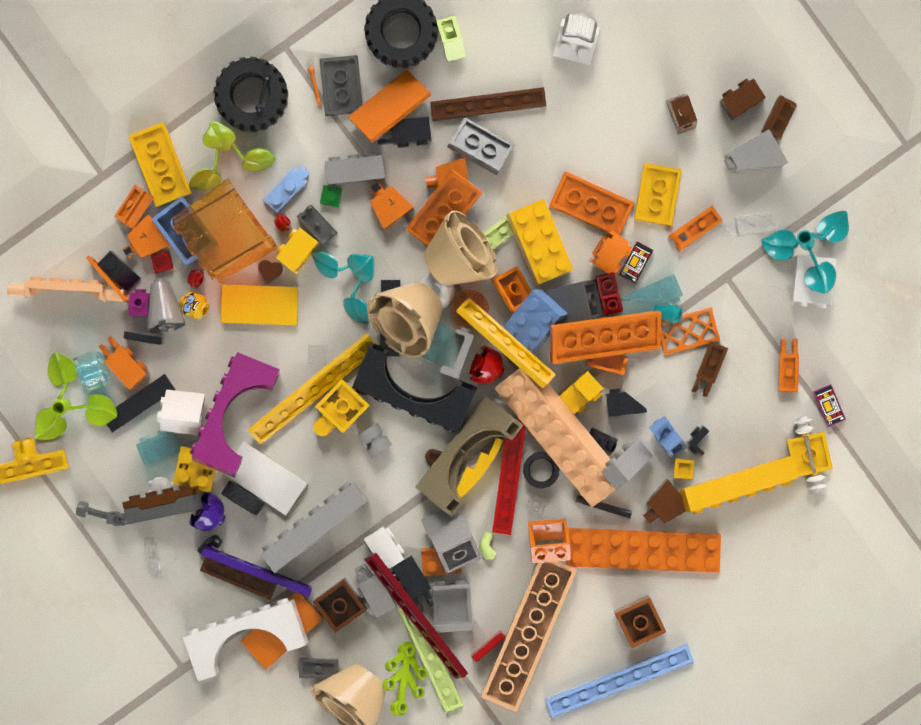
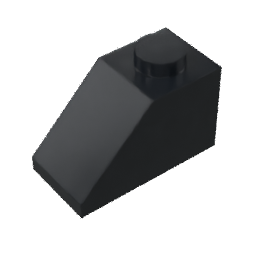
(118, 270)
(621, 403)

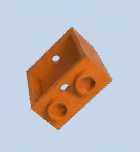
(556, 530)

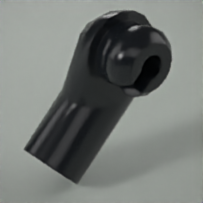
(214, 541)

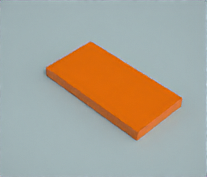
(389, 106)
(452, 194)
(591, 203)
(267, 646)

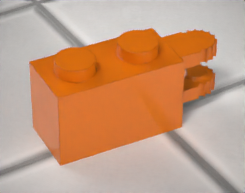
(124, 364)

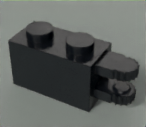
(408, 132)
(412, 581)

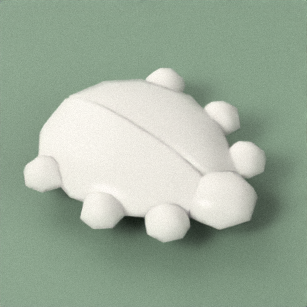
(160, 483)

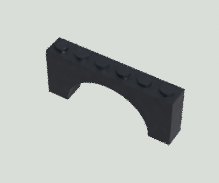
(377, 382)

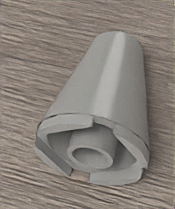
(163, 308)

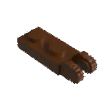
(710, 366)

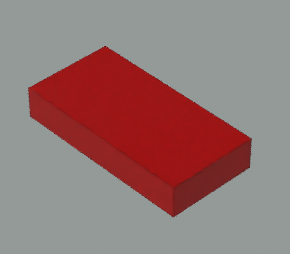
(488, 646)

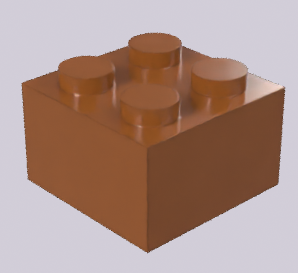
(640, 621)

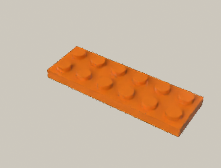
(605, 337)

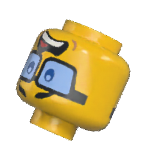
(194, 305)

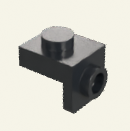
(697, 435)
(605, 441)

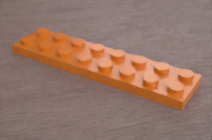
(644, 550)

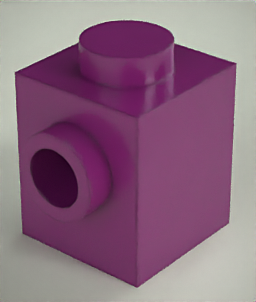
(138, 303)

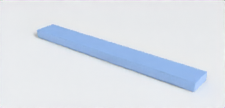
(619, 680)

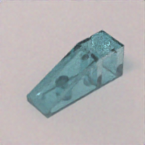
(659, 292)

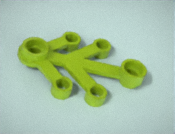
(406, 654)

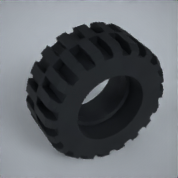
(401, 56)
(224, 94)

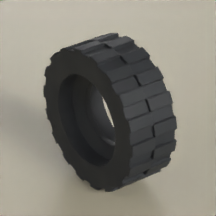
(243, 497)

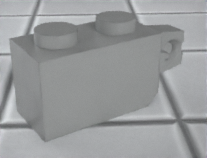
(374, 592)

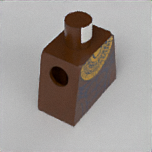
(682, 113)

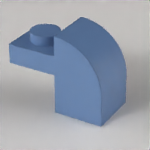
(667, 437)

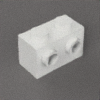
(383, 544)

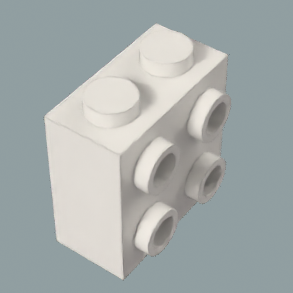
(181, 412)

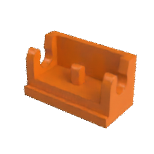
(610, 363)

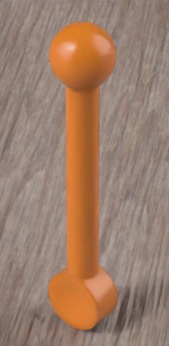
(311, 70)

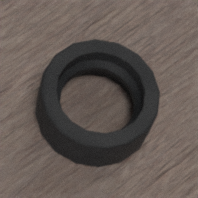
(538, 484)

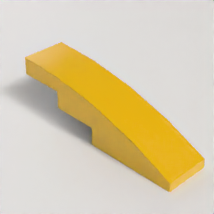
(472, 475)

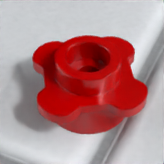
(195, 278)

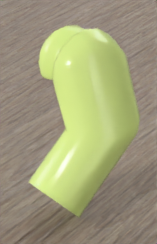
(485, 547)

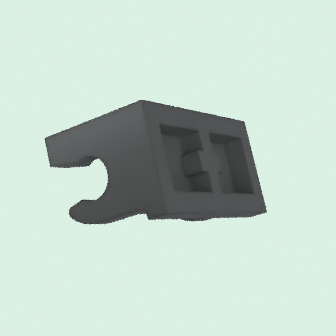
(317, 224)

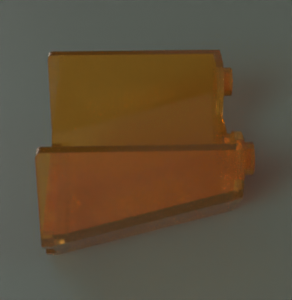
(223, 232)

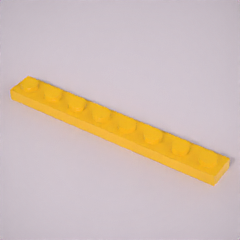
(311, 390)

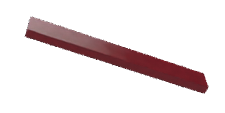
(415, 616)

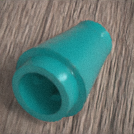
(669, 313)

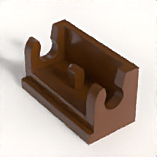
(779, 116)

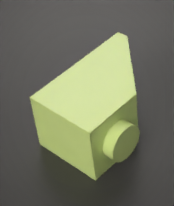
(451, 38)

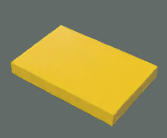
(657, 194)

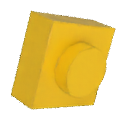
(683, 468)

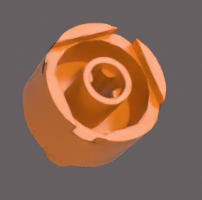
(610, 252)

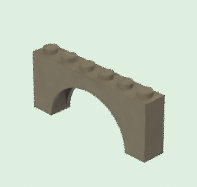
(441, 479)

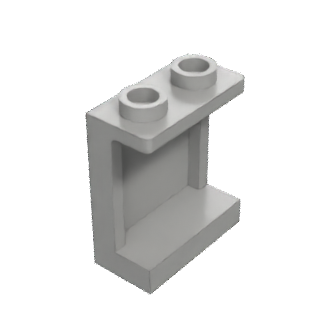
(462, 355)
(452, 606)

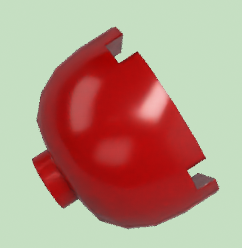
(487, 366)

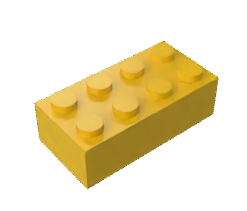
(539, 242)

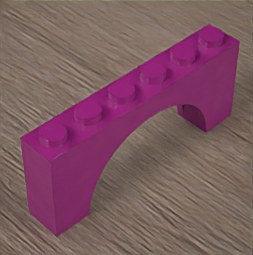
(243, 376)

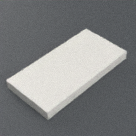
(268, 479)

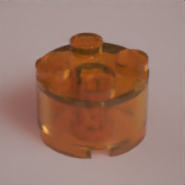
(460, 298)

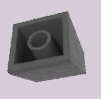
(578, 300)

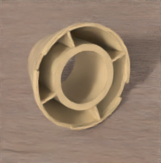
(460, 252)
(406, 317)
(351, 696)

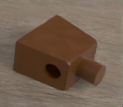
(664, 503)

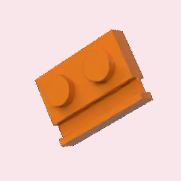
(134, 206)
(432, 564)

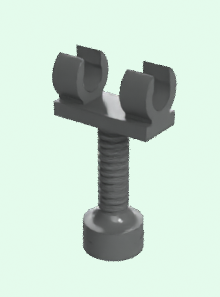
(112, 517)

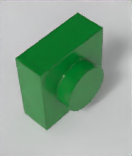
(331, 196)

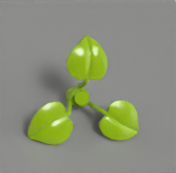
(222, 138)
(48, 421)

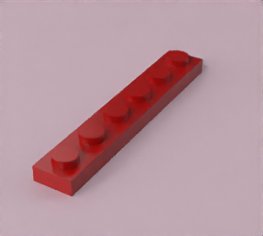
(508, 483)

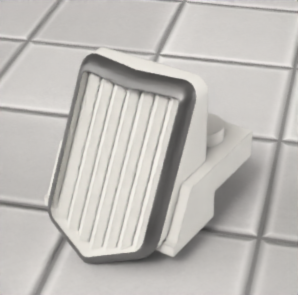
(577, 38)

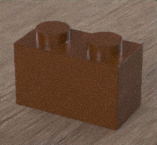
(742, 99)

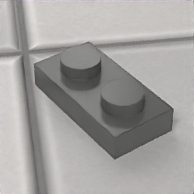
(317, 668)

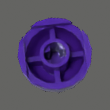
(210, 515)

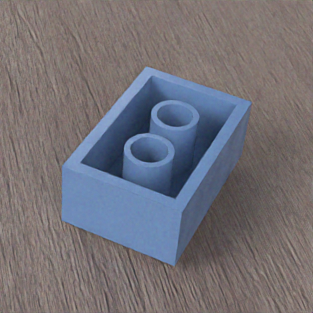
(164, 223)
(533, 319)

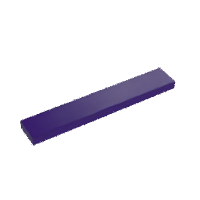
(257, 571)

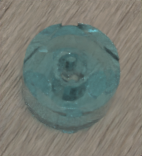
(91, 371)

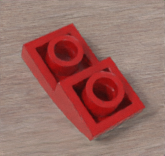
(609, 293)

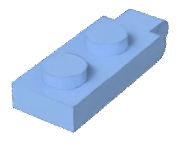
(287, 188)

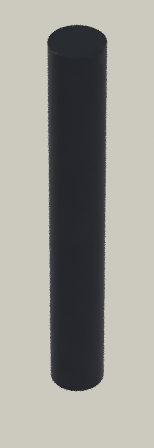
(606, 507)

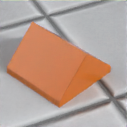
(512, 288)

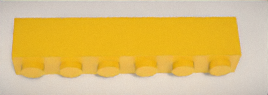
(737, 484)

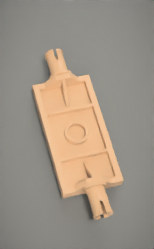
(36, 284)

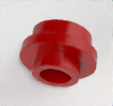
(282, 222)

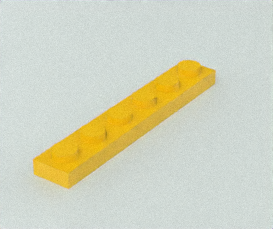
(506, 343)

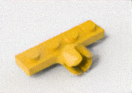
(30, 462)

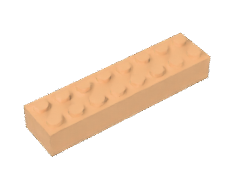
(558, 434)
(528, 634)

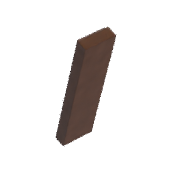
(238, 578)

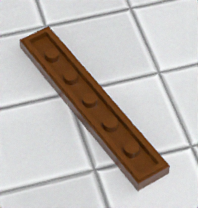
(488, 104)

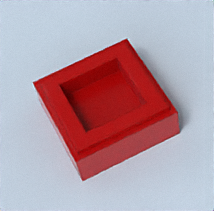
(162, 262)

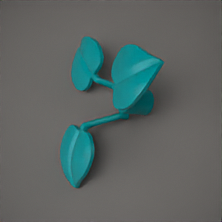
(361, 266)
(821, 276)

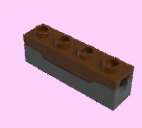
(163, 504)

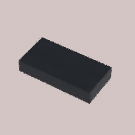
(143, 338)

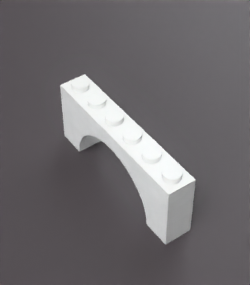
(279, 619)

